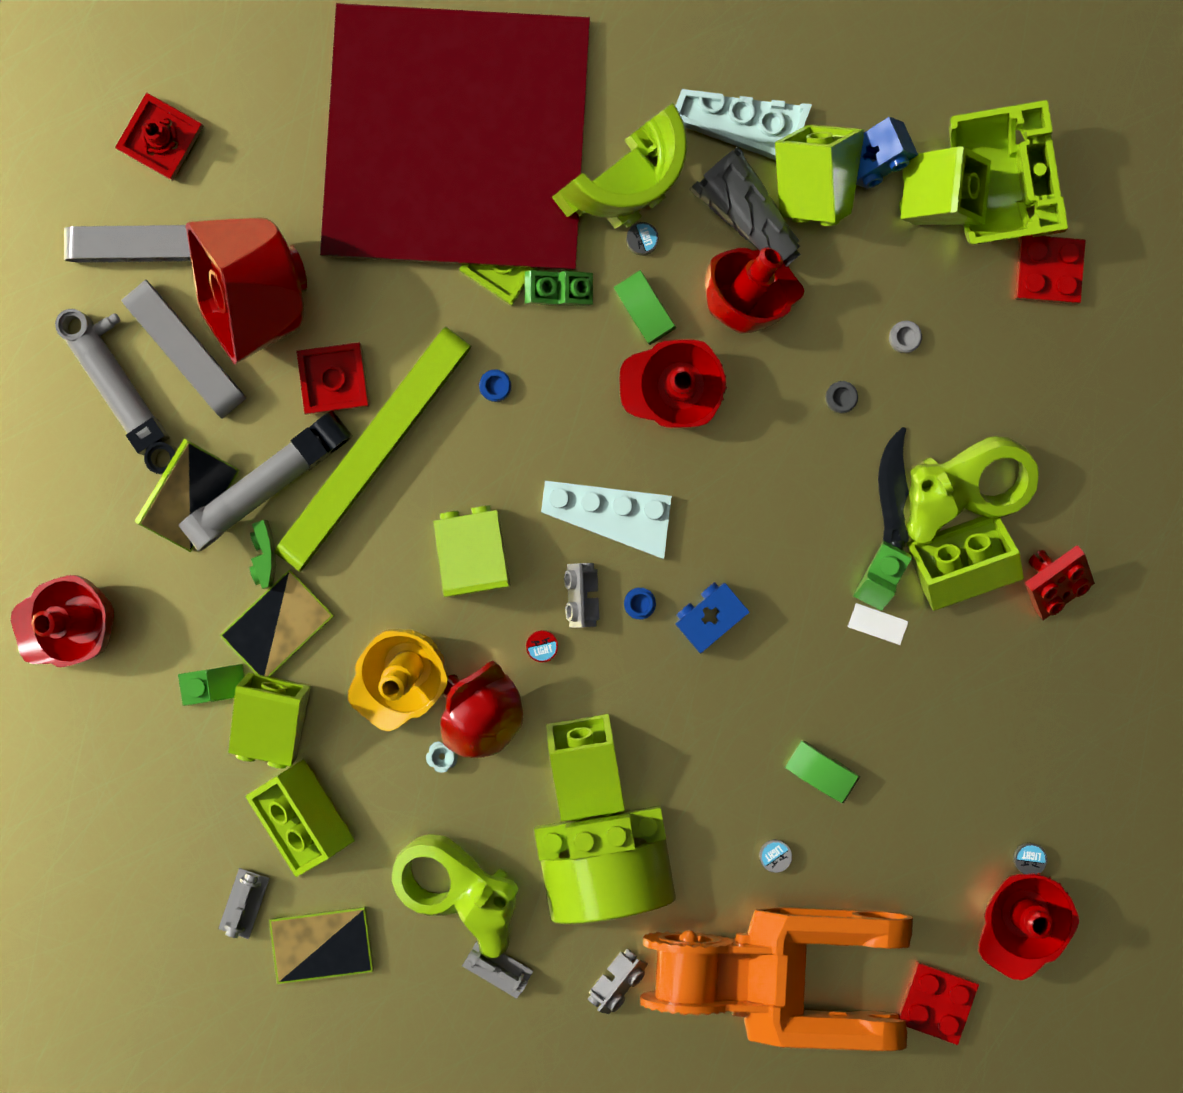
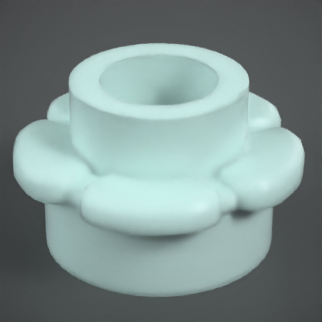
(434, 761)

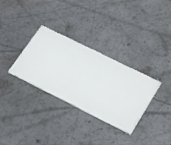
(878, 624)

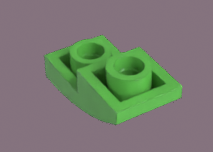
(558, 288)
(645, 307)
(263, 565)
(822, 772)

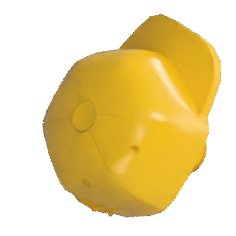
(397, 678)

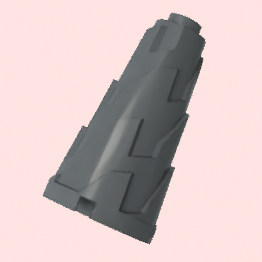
(743, 203)

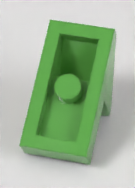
(882, 576)
(210, 684)

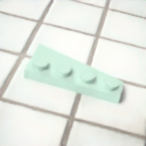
(741, 120)
(617, 514)

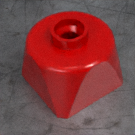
(246, 282)

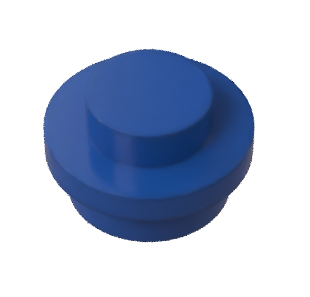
(639, 603)

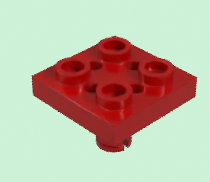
(149, 130)
(1058, 581)

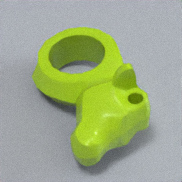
(945, 489)
(480, 899)

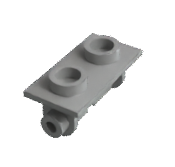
(581, 610)
(243, 904)
(501, 971)
(626, 973)

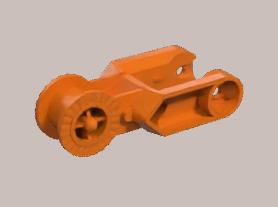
(764, 976)

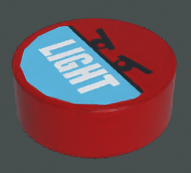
(542, 646)

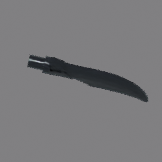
(893, 491)

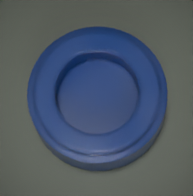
(495, 385)

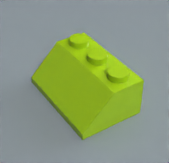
(966, 561)
(300, 818)

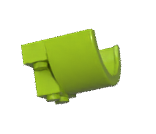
(1020, 174)
(633, 179)
(605, 869)

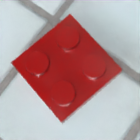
(1050, 269)
(332, 378)
(937, 1002)

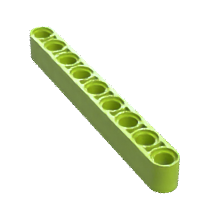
(372, 449)

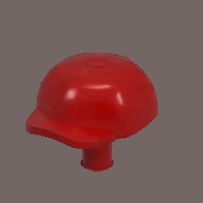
(750, 289)
(673, 384)
(63, 622)
(481, 712)
(1026, 925)

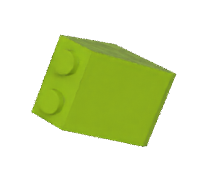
(818, 173)
(946, 188)
(471, 552)
(268, 720)
(584, 768)

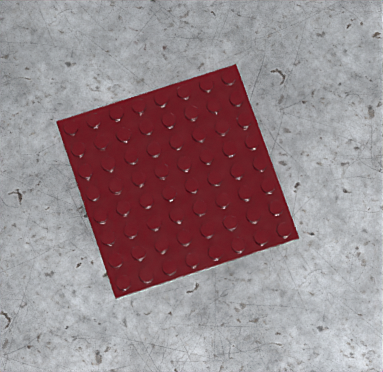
(454, 136)

